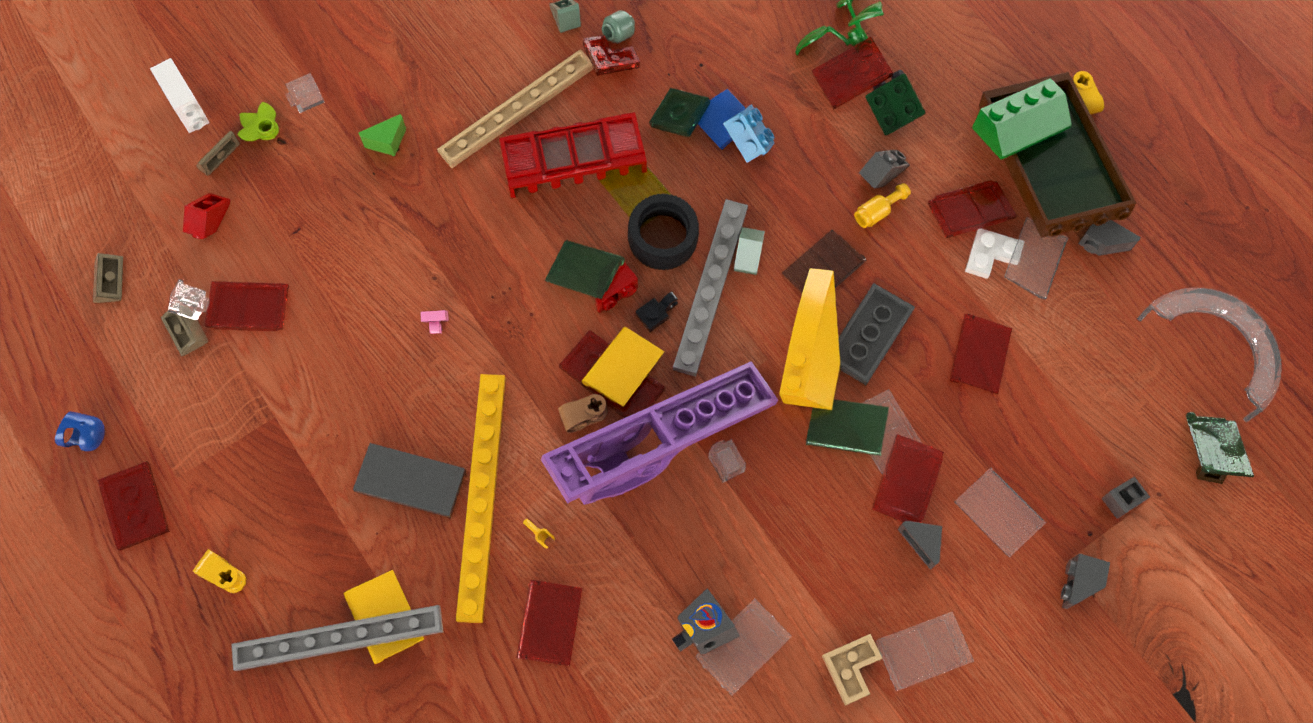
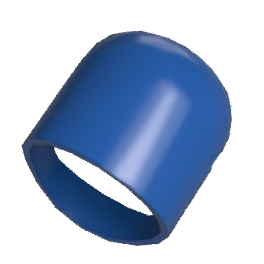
(87, 431)

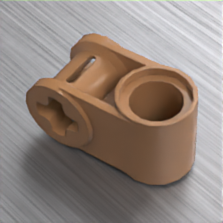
(580, 413)

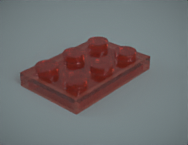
(852, 73)

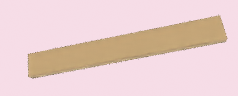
(515, 108)

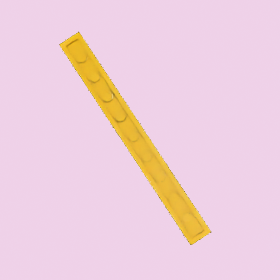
(481, 499)

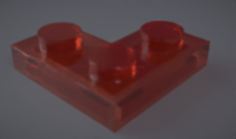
(607, 60)

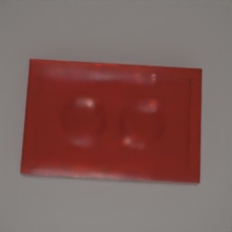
(133, 506)

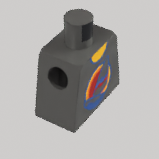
(704, 625)

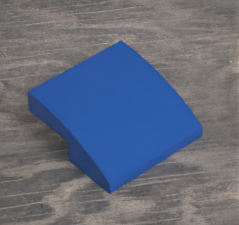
(720, 109)

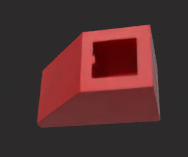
(623, 285)

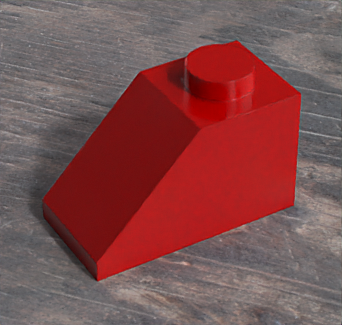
(204, 215)

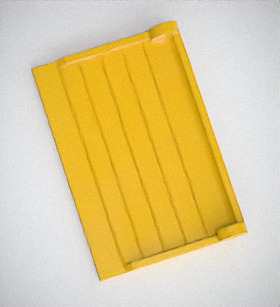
(623, 366)
(380, 598)

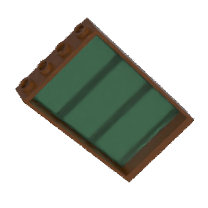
(1070, 176)

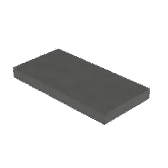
(872, 332)
(409, 480)

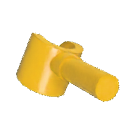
(540, 534)

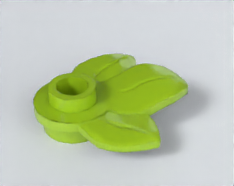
(257, 123)

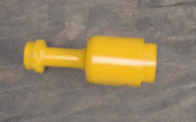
(879, 206)

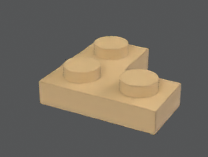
(845, 665)

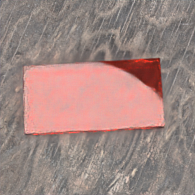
(584, 357)

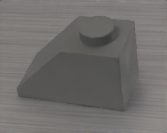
(1108, 239)

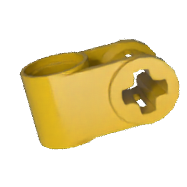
(1089, 92)
(218, 570)

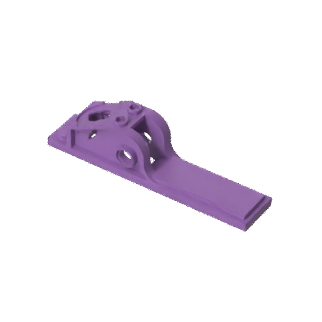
(675, 421)

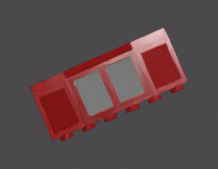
(573, 152)

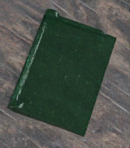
(584, 269)
(849, 427)
(1219, 446)

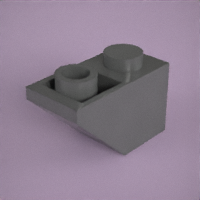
(884, 167)
(1085, 578)

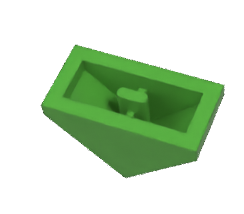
(384, 136)

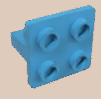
(750, 133)

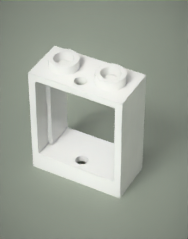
(179, 95)

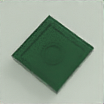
(679, 112)

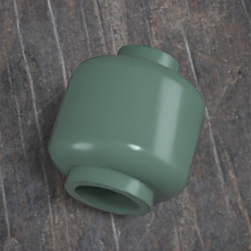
(618, 26)

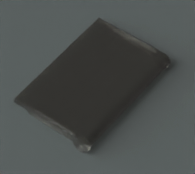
(827, 254)

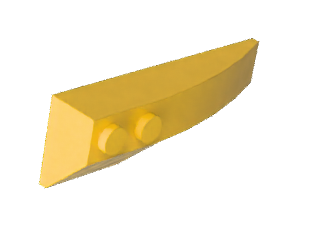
(814, 346)

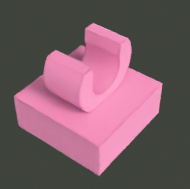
(434, 319)

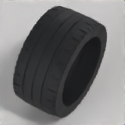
(666, 206)

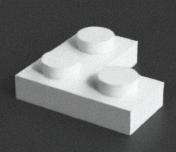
(986, 248)

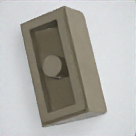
(218, 153)
(107, 278)
(184, 332)

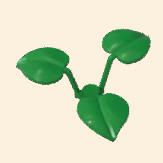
(855, 35)

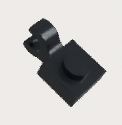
(654, 313)

